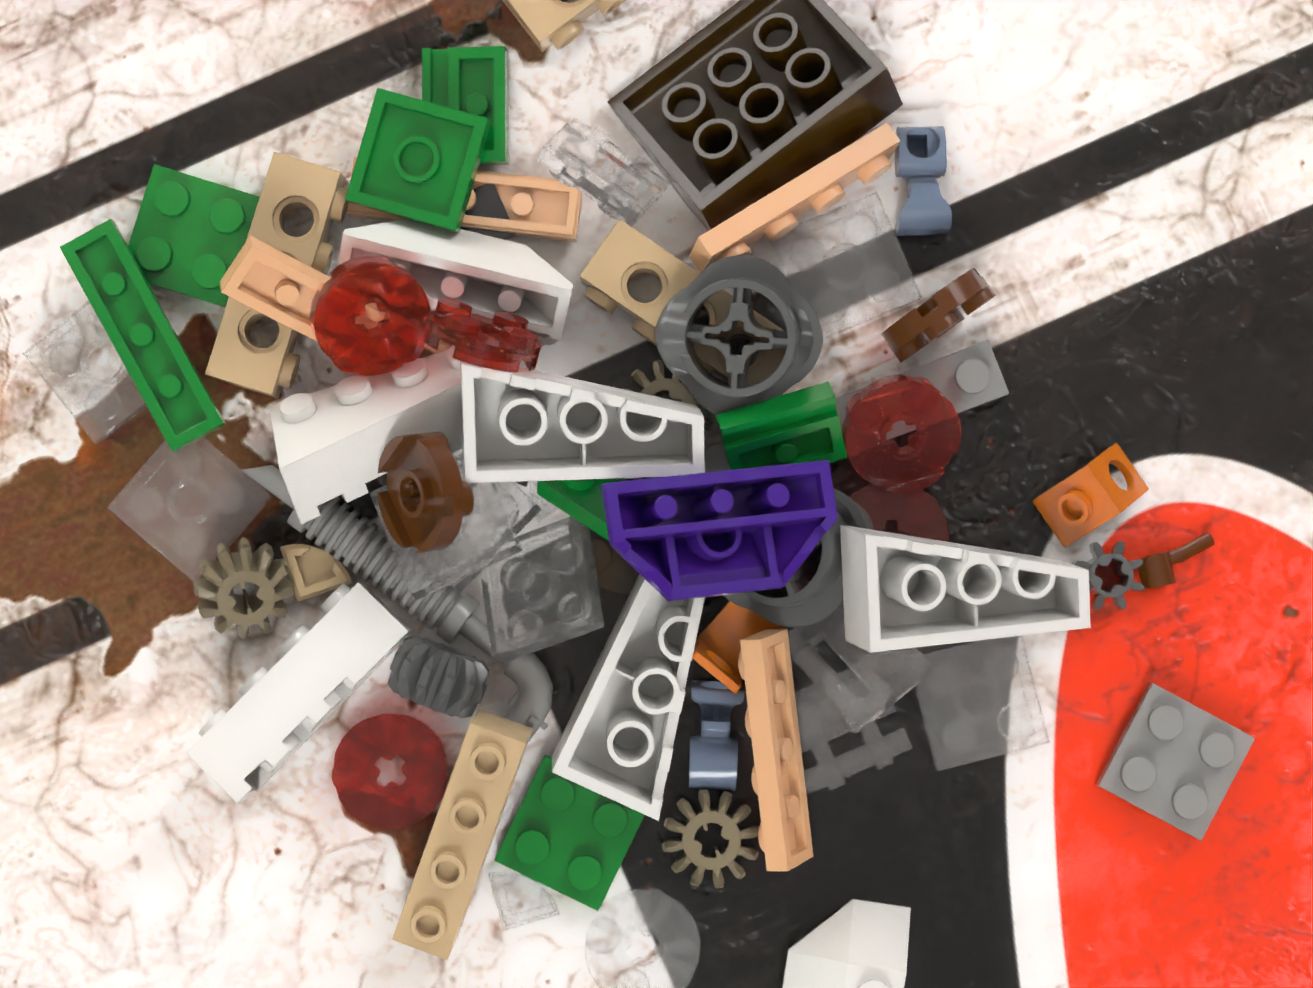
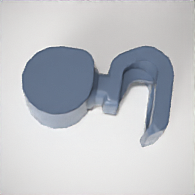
(921, 161)
(713, 751)

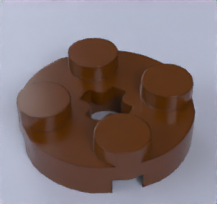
(937, 314)
(423, 492)

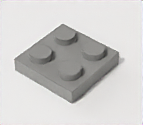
(1175, 761)

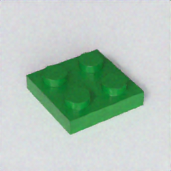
(418, 160)
(190, 233)
(569, 837)

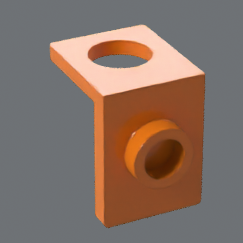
(1090, 496)
(719, 642)

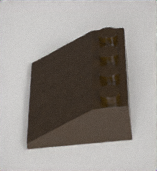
(755, 103)

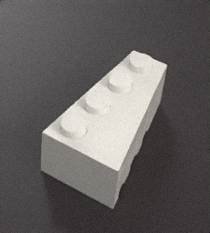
(571, 429)
(335, 436)
(942, 592)
(299, 692)

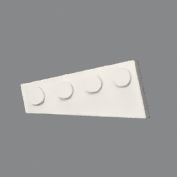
(632, 703)

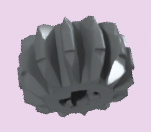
(438, 677)

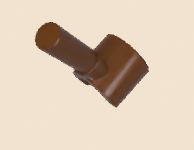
(1158, 568)

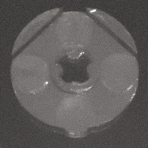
(651, 914)

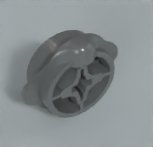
(677, 334)
(811, 593)

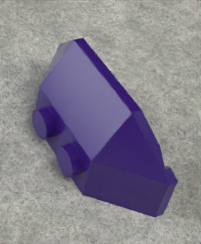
(720, 527)

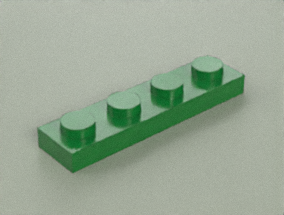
(142, 335)

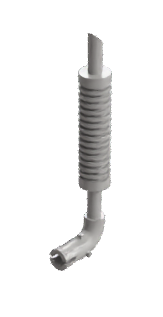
(443, 609)

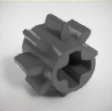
(1121, 568)

